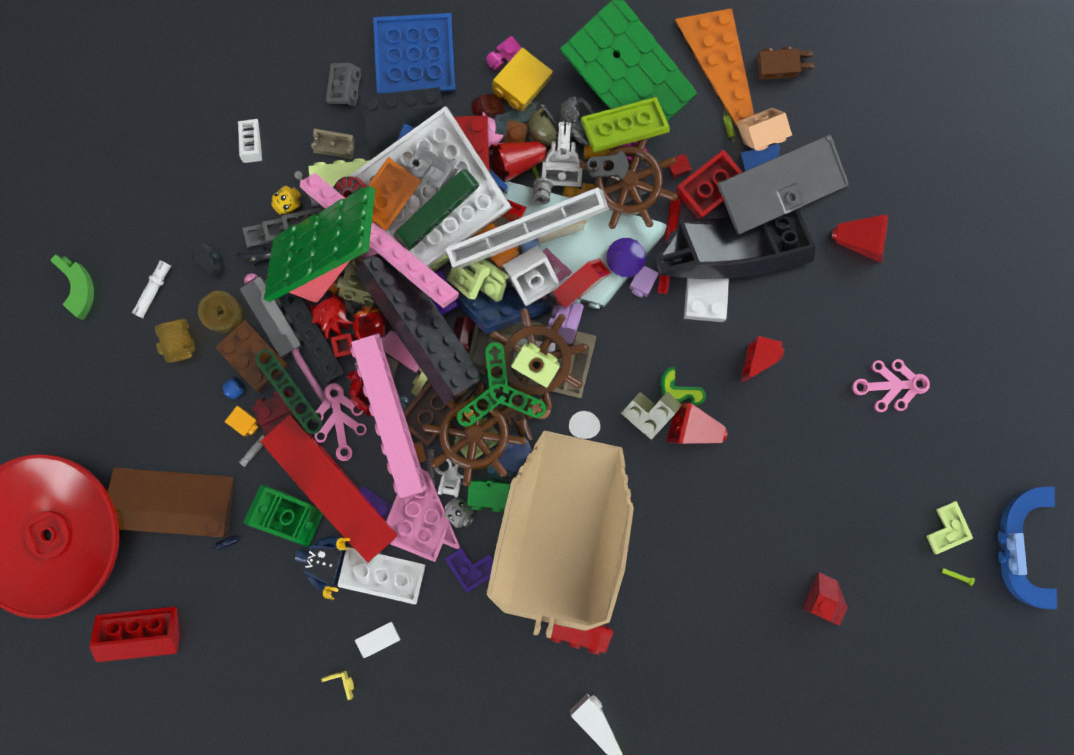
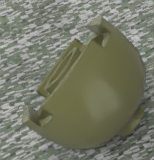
(542, 128)

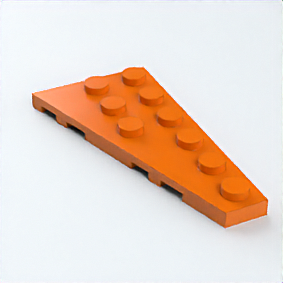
(718, 52)

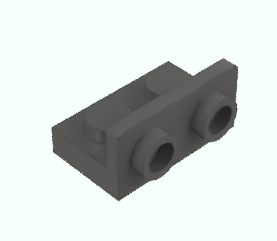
(343, 84)

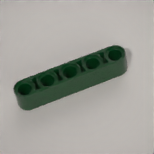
(436, 209)
(298, 397)

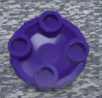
(626, 257)

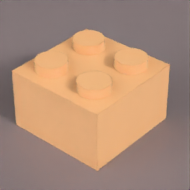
(764, 129)

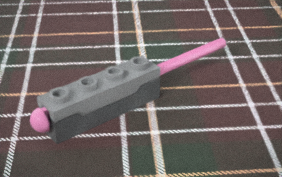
(278, 327)

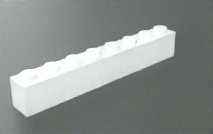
(527, 228)

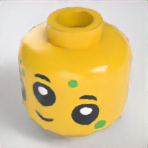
(286, 200)

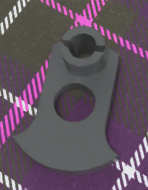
(620, 166)

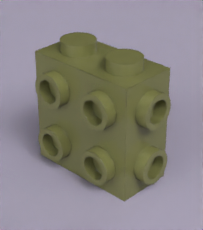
(351, 286)

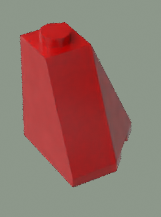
(826, 600)

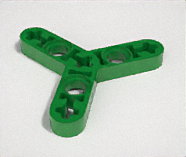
(490, 396)

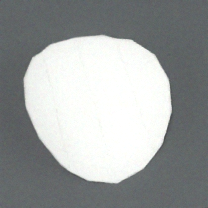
(584, 425)

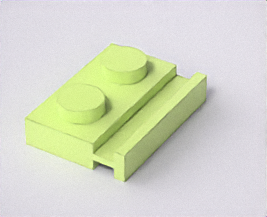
(494, 283)

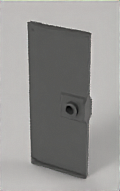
(783, 184)

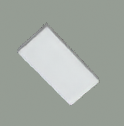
(377, 639)

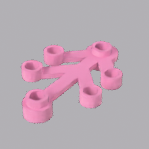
(894, 385)
(338, 418)

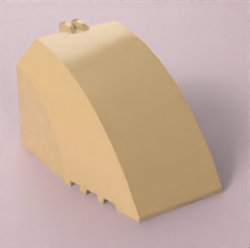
(564, 535)

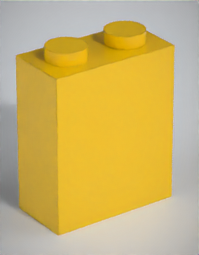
(521, 80)

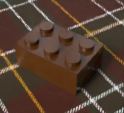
(241, 350)

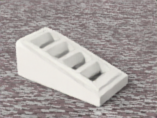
(254, 152)

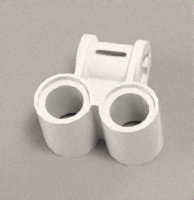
(450, 478)

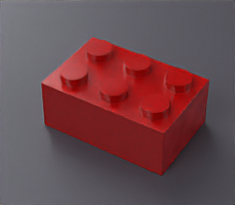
(701, 188)

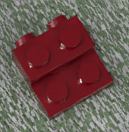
(273, 411)

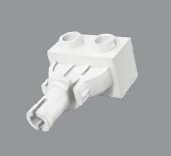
(562, 164)

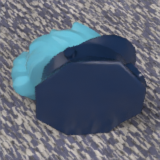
(512, 459)

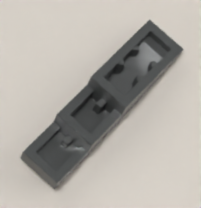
(265, 232)

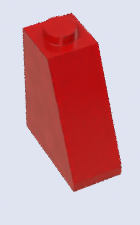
(581, 282)

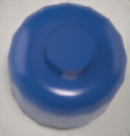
(233, 388)

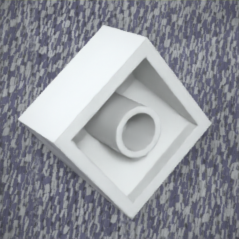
(532, 275)

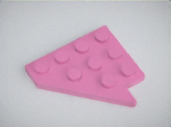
(421, 523)

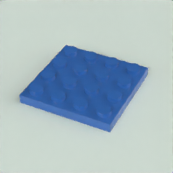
(414, 53)

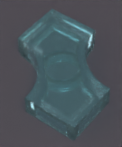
(501, 120)

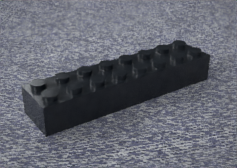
(420, 329)

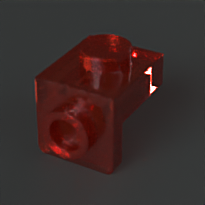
(489, 104)

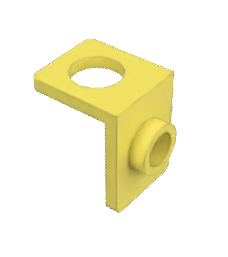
(348, 682)

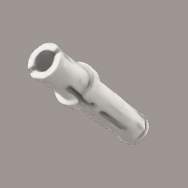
(151, 289)

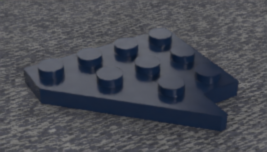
(497, 315)

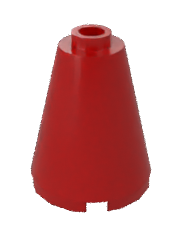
(515, 158)

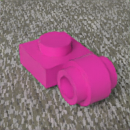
(506, 50)

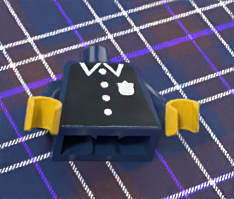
(323, 563)

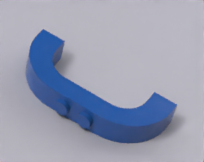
(1012, 522)

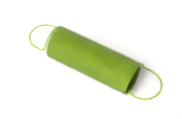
(728, 125)

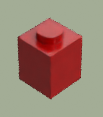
(342, 345)

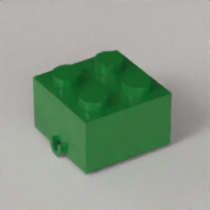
(486, 493)

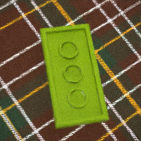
(625, 124)

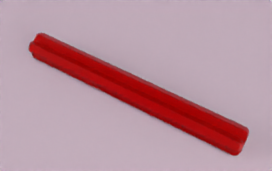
(672, 223)

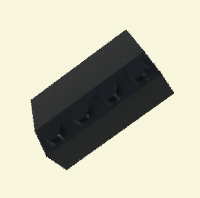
(388, 113)

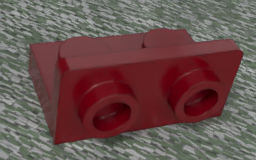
(464, 331)

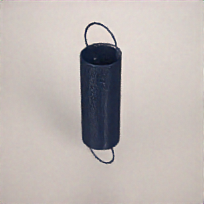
(226, 542)

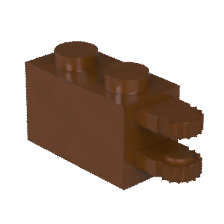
(782, 63)

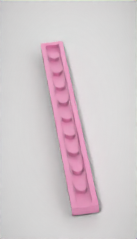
(388, 247)

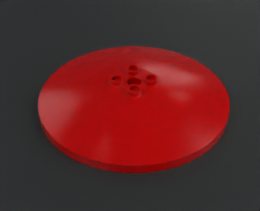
(68, 570)

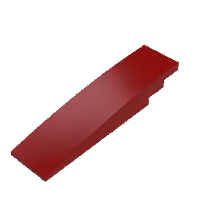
(329, 488)

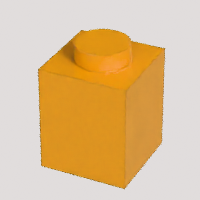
(242, 421)

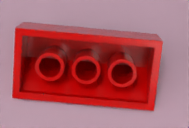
(135, 634)

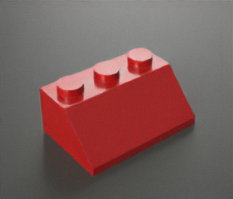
(761, 355)
(595, 639)

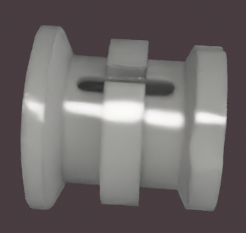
(542, 192)

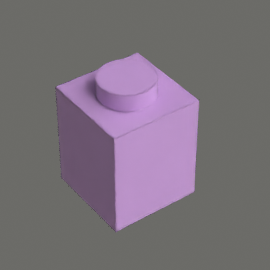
(643, 282)

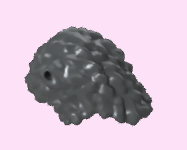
(571, 112)

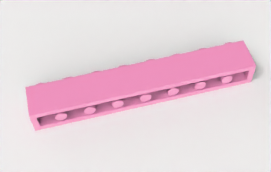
(388, 415)

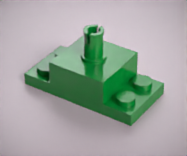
(283, 515)

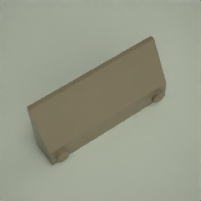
(579, 362)

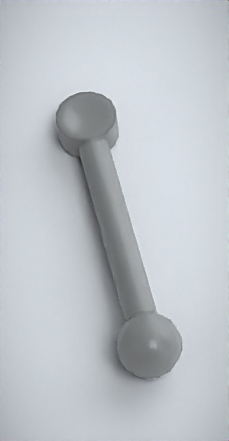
(299, 176)

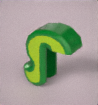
(695, 394)

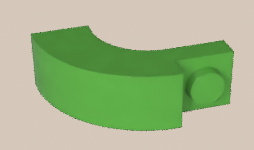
(82, 289)

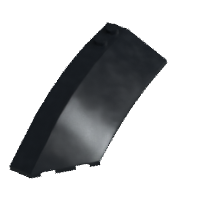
(717, 252)

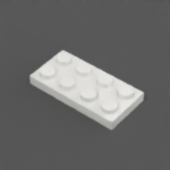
(382, 576)

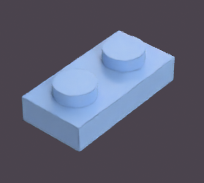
(1017, 562)

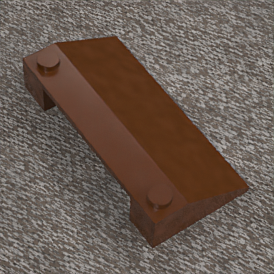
(172, 502)

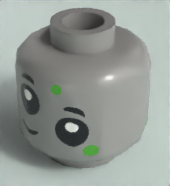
(459, 513)

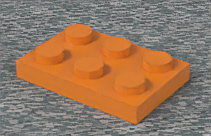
(393, 190)

